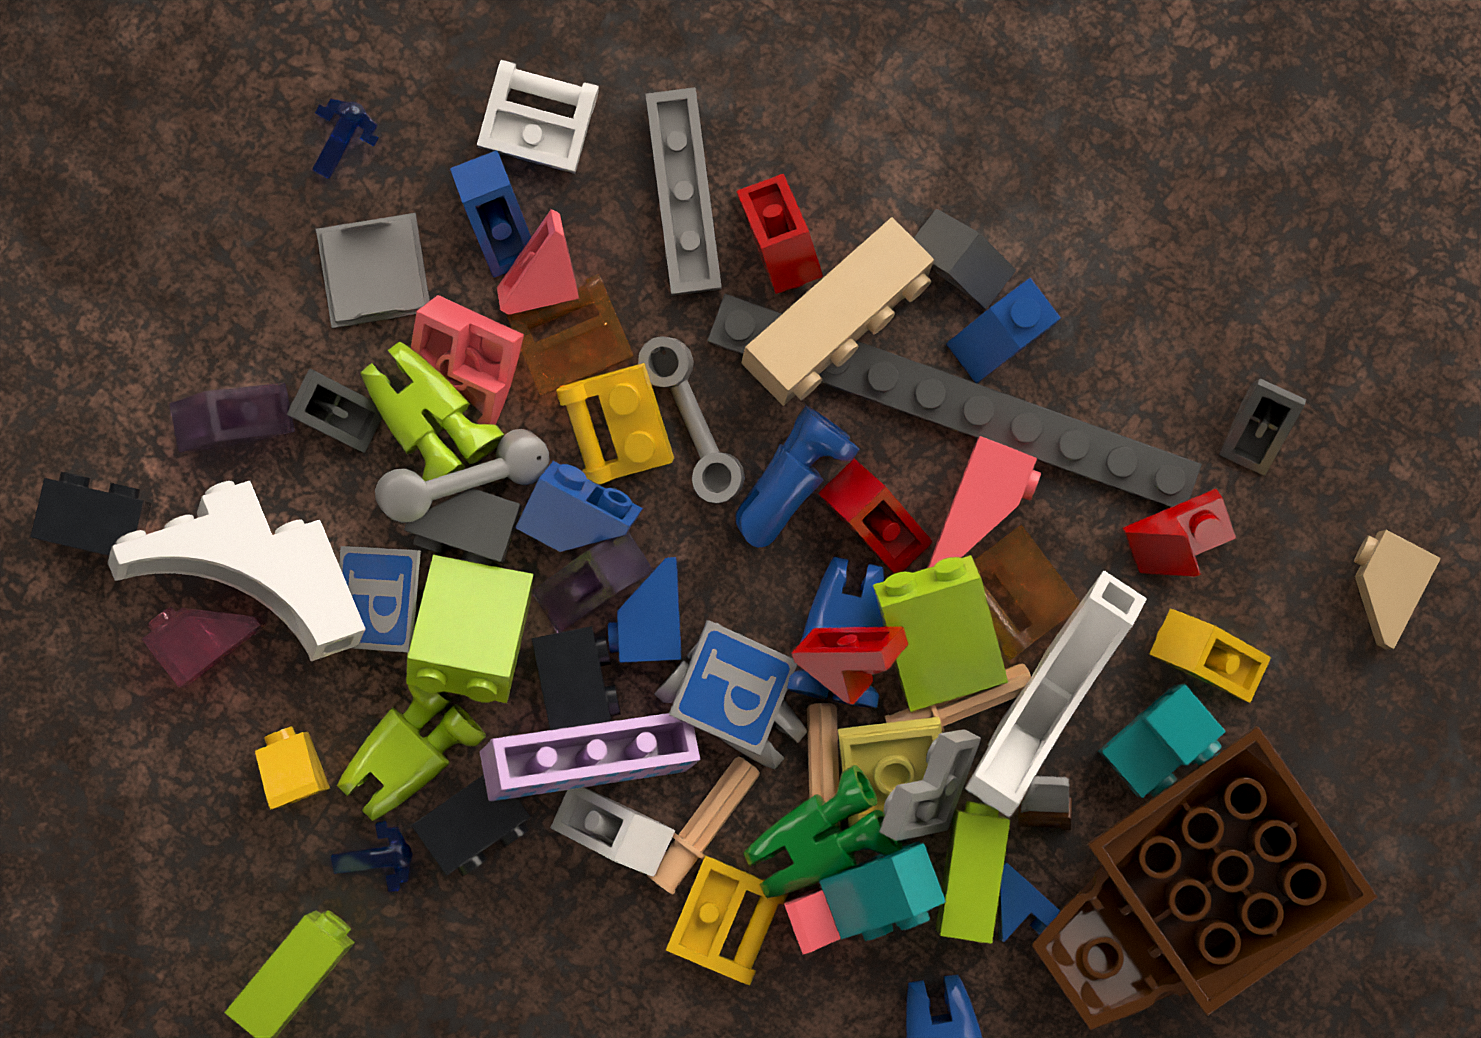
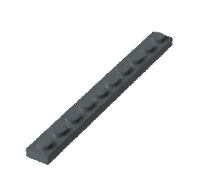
(984, 413)

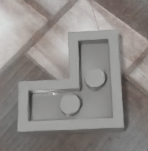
(929, 804)

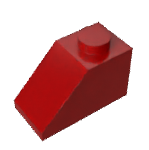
(780, 233)
(875, 516)

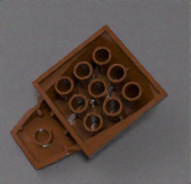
(1203, 890)

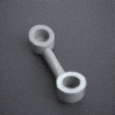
(717, 475)
(408, 497)

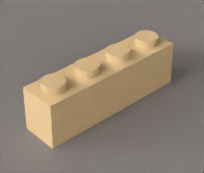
(838, 312)

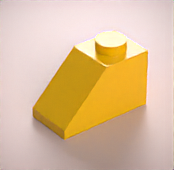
(1210, 655)
(290, 768)

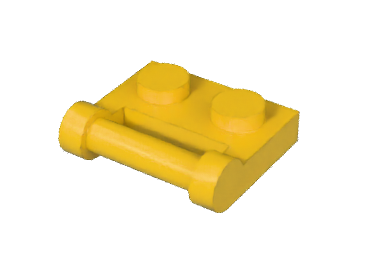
(631, 419)
(709, 917)

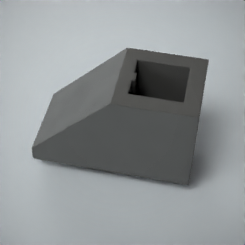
(470, 522)

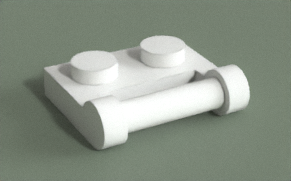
(532, 132)

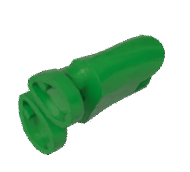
(817, 840)

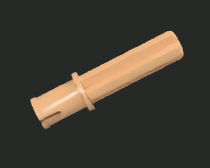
(970, 704)
(823, 750)
(705, 824)

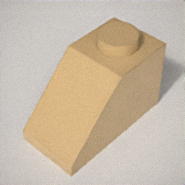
(1391, 583)

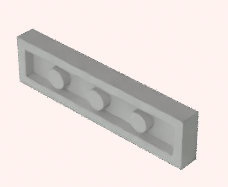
(683, 191)

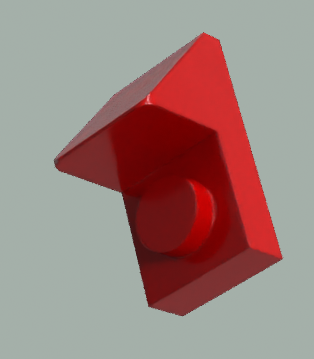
(1173, 537)
(849, 656)

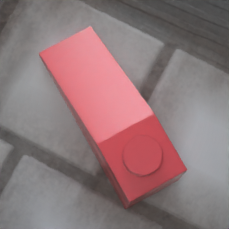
(986, 495)

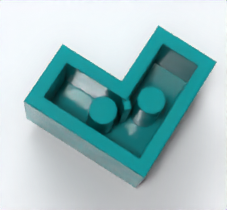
(1162, 738)
(884, 892)

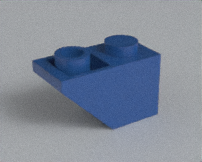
(574, 511)

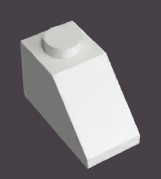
(613, 830)

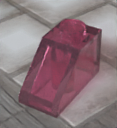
(197, 640)

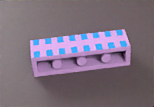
(588, 756)

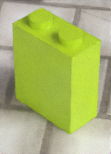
(469, 629)
(947, 632)
(973, 873)
(291, 974)

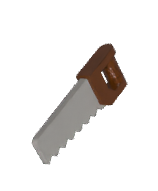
(1046, 804)

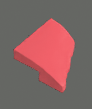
(469, 352)

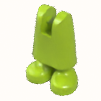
(425, 411)
(404, 758)

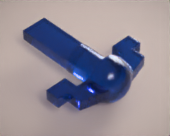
(351, 116)
(396, 854)

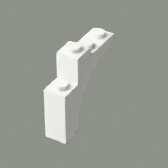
(233, 544)
(1054, 692)

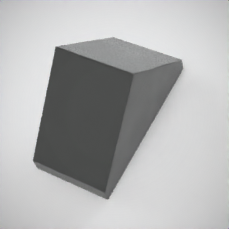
(964, 258)
(335, 411)
(1261, 425)

